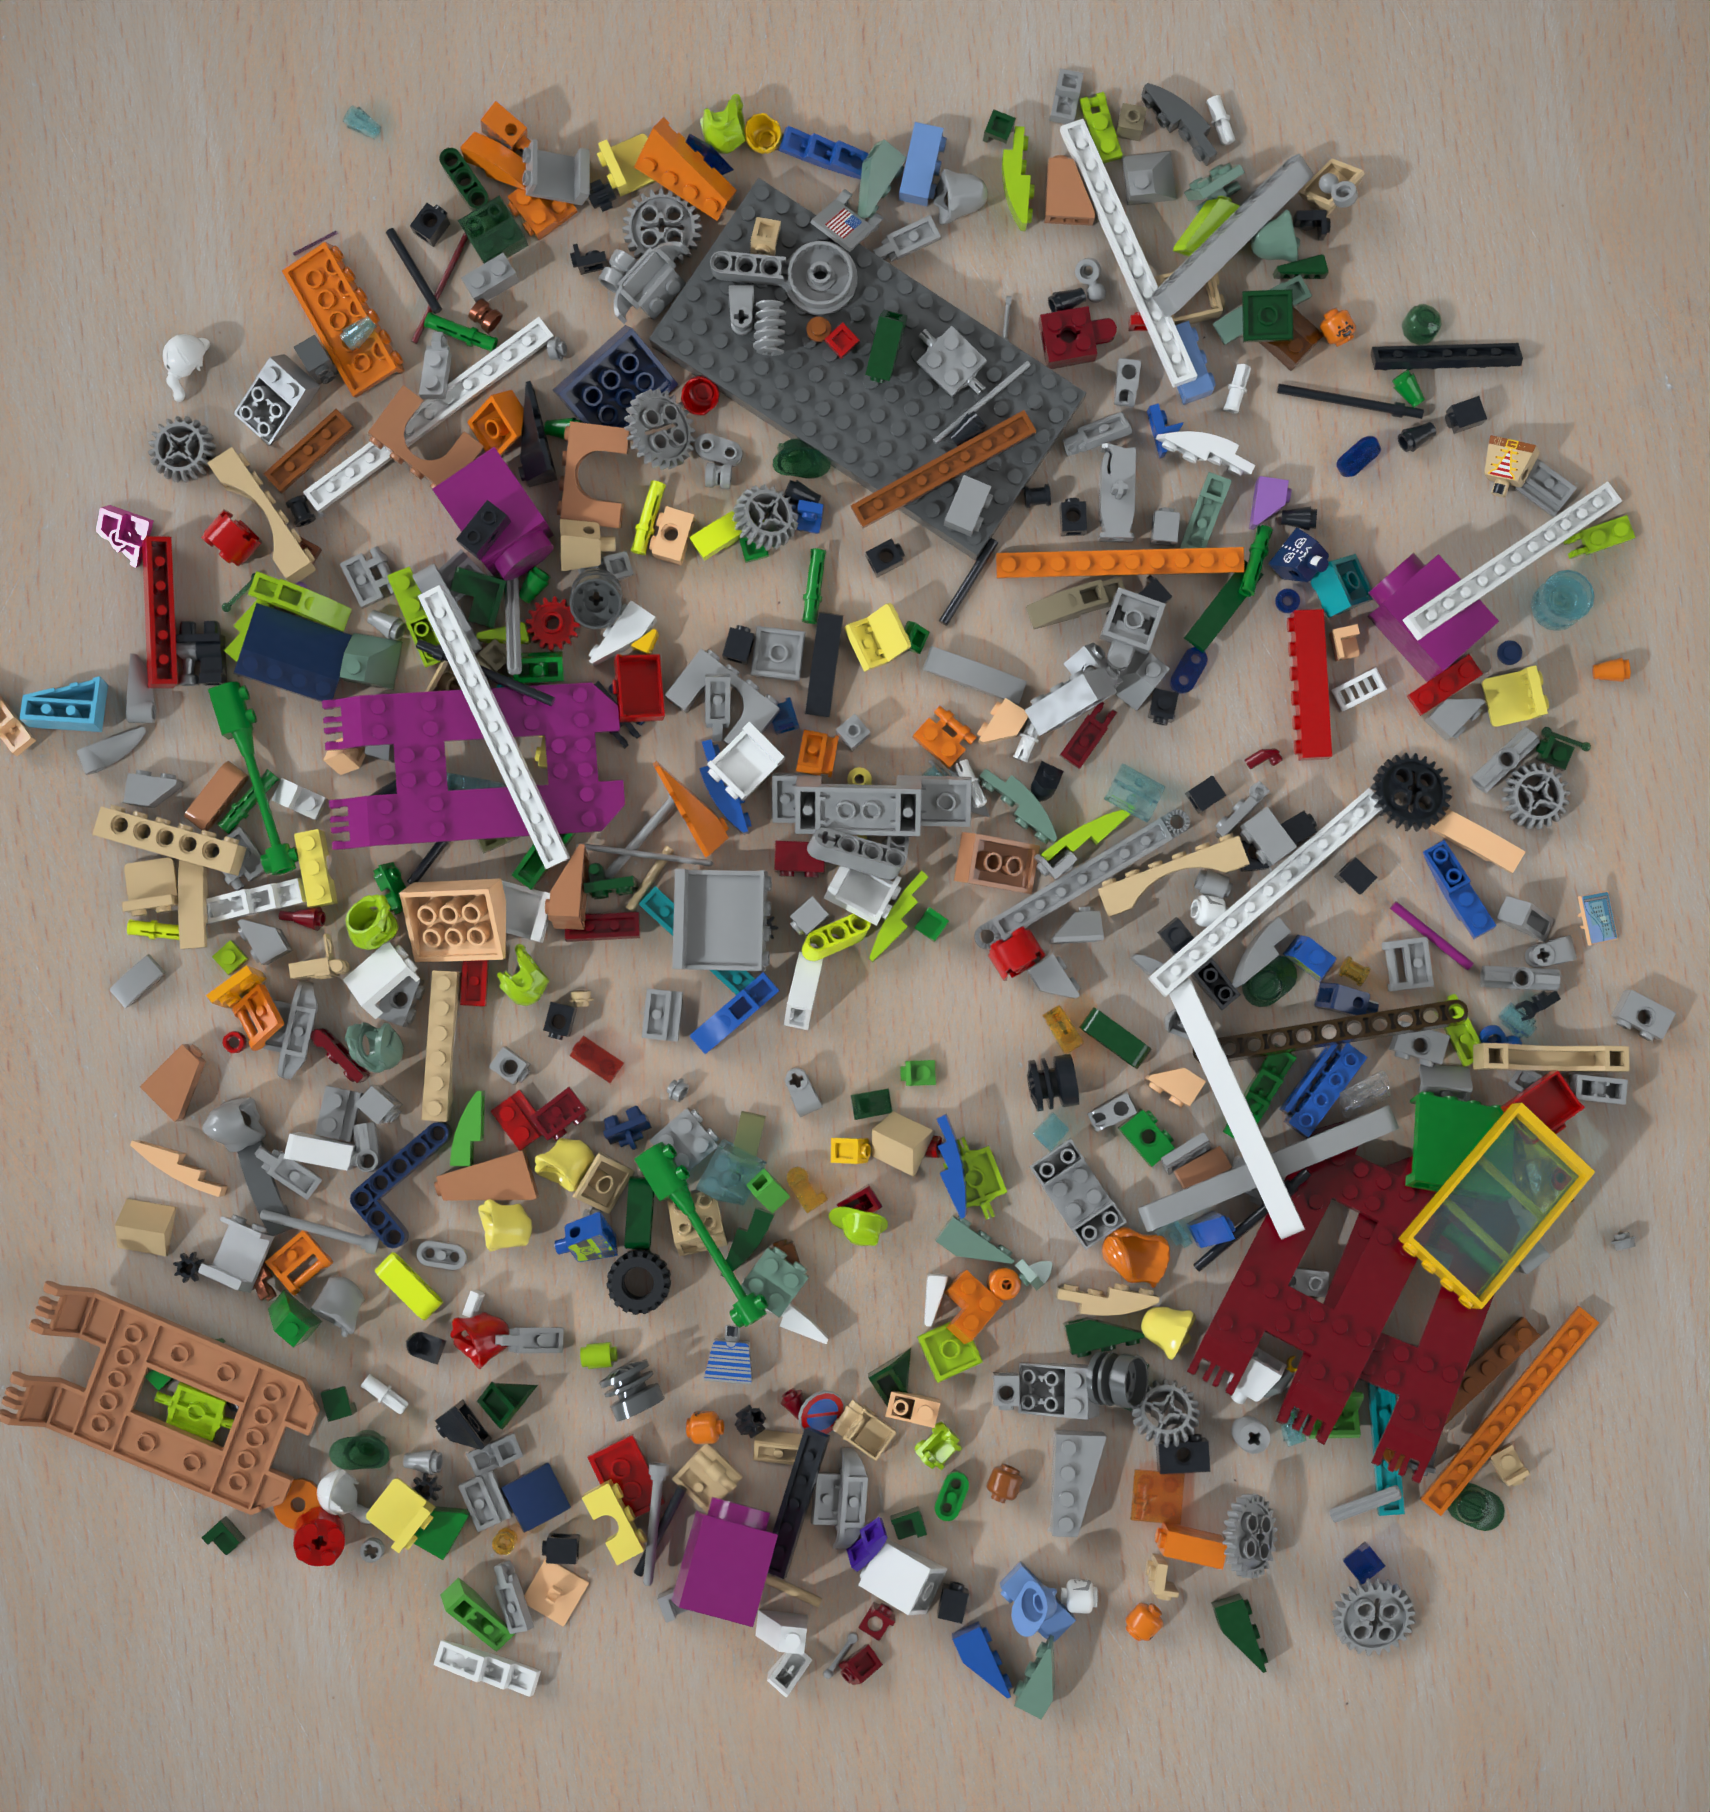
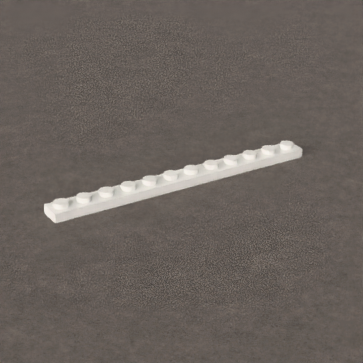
(1127, 252)
(432, 412)
(1511, 561)
(493, 726)
(1265, 893)

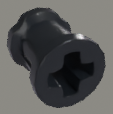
(1037, 496)
(300, 511)

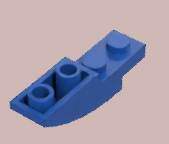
(726, 804)
(1457, 889)
(734, 1013)

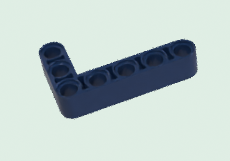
(394, 1177)

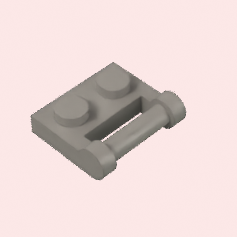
(1416, 964)

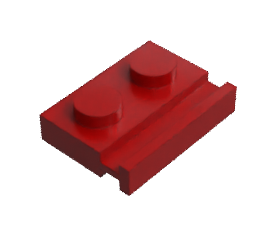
(514, 1118)

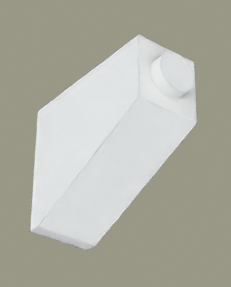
(802, 992)
(320, 1151)
(782, 1630)

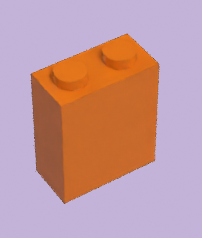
(1191, 1545)

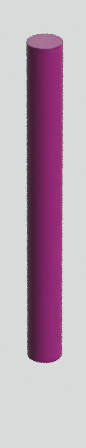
(1431, 935)

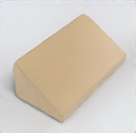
(776, 1447)

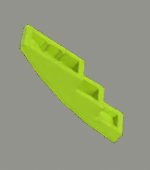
(1095, 830)
(893, 925)

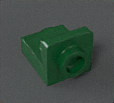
(1554, 752)

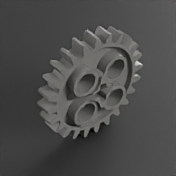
(662, 207)
(655, 411)
(1250, 1536)
(1351, 1615)

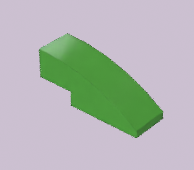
(469, 1130)

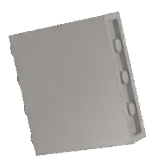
(721, 920)

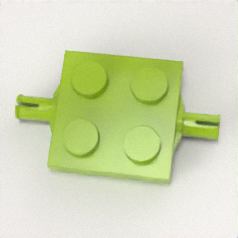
(981, 1177)
(195, 1411)

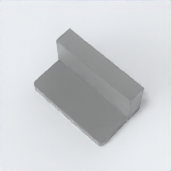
(1446, 1081)

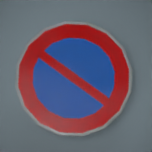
(821, 1411)

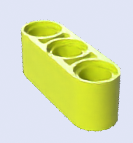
(830, 945)
(408, 1286)

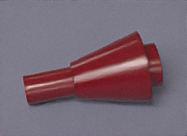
(311, 918)
(793, 1401)

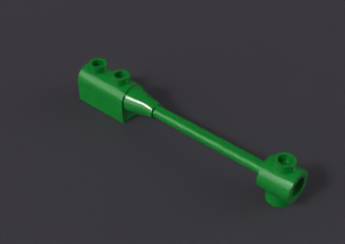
(236, 722)
(670, 1182)

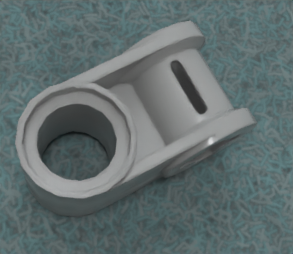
(741, 306)
(1553, 952)
(803, 1096)

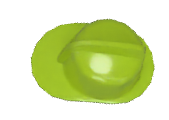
(859, 1226)

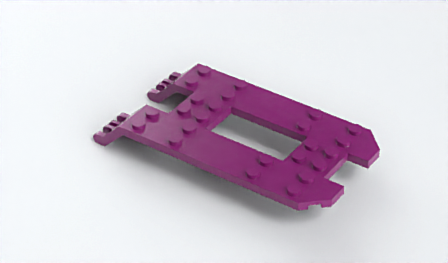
(425, 808)

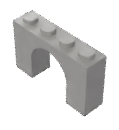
(691, 683)

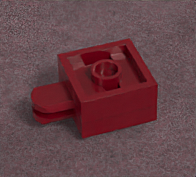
(1072, 337)

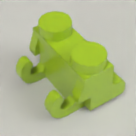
(938, 1446)

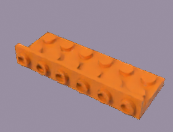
(335, 302)

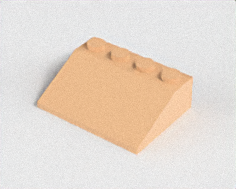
(456, 920)

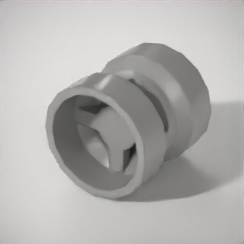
(712, 475)

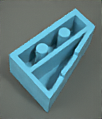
(67, 708)

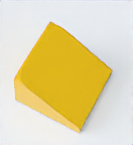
(646, 643)

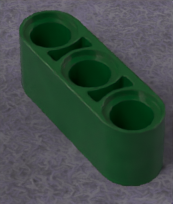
(462, 171)
(1115, 1038)
(639, 1214)

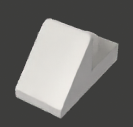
(299, 799)

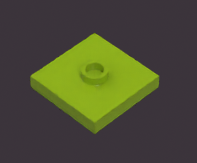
(947, 1353)

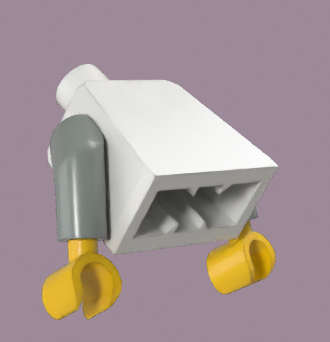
(1263, 1377)

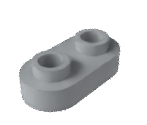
(717, 451)
(442, 1255)

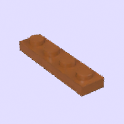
(308, 451)

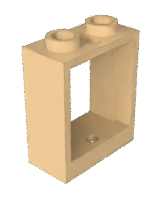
(1216, 302)

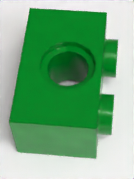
(541, 667)
(1133, 1130)

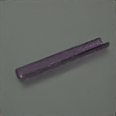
(315, 243)

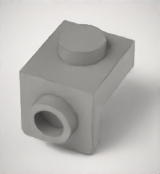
(1058, 865)

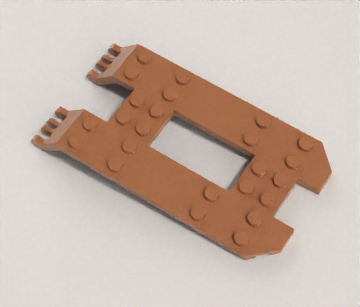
(105, 1410)

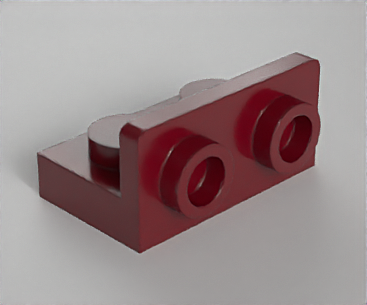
(559, 1114)

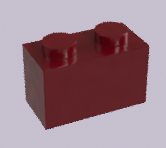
(794, 858)

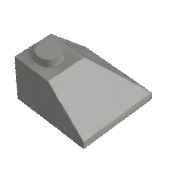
(1149, 178)
(1140, 679)
(1080, 928)

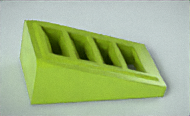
(500, 635)

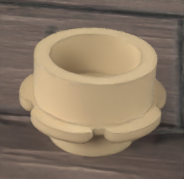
(581, 998)

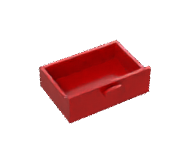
(638, 688)
(1549, 1100)

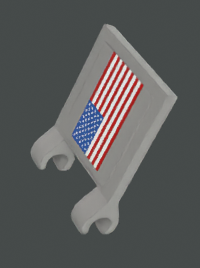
(843, 224)

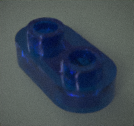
(1358, 456)
(1189, 670)

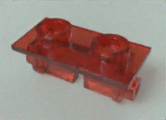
(596, 1059)

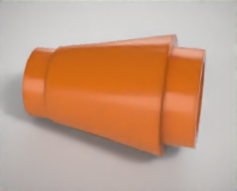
(1612, 670)

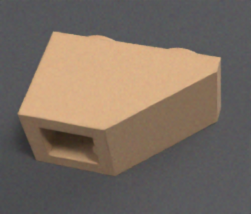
(1005, 724)
(1178, 1083)
(913, 1408)

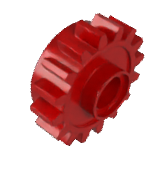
(540, 620)

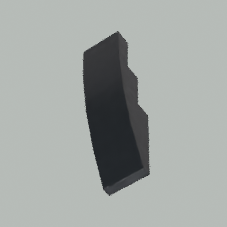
(824, 664)

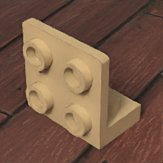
(684, 1234)

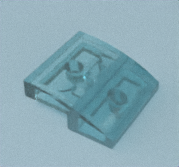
(1134, 792)

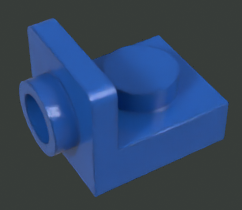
(809, 516)

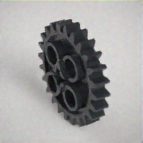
(1432, 796)

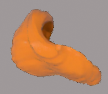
(1137, 1255)

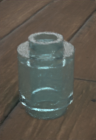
(1512, 1021)

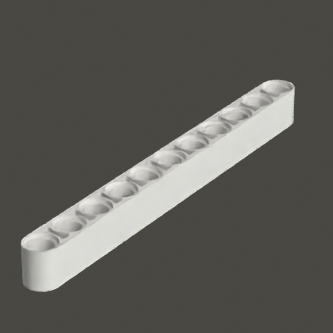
(1236, 1110)

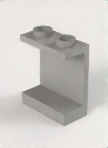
(557, 175)
(239, 1254)

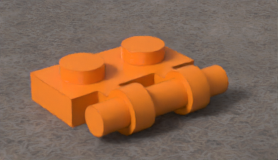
(939, 742)

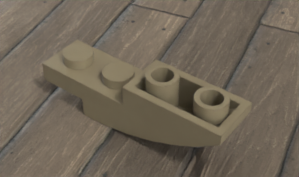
(1073, 602)

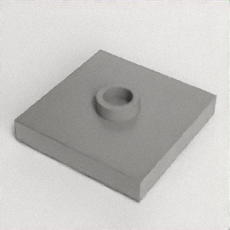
(778, 653)

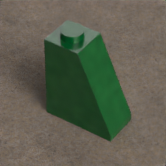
(886, 346)

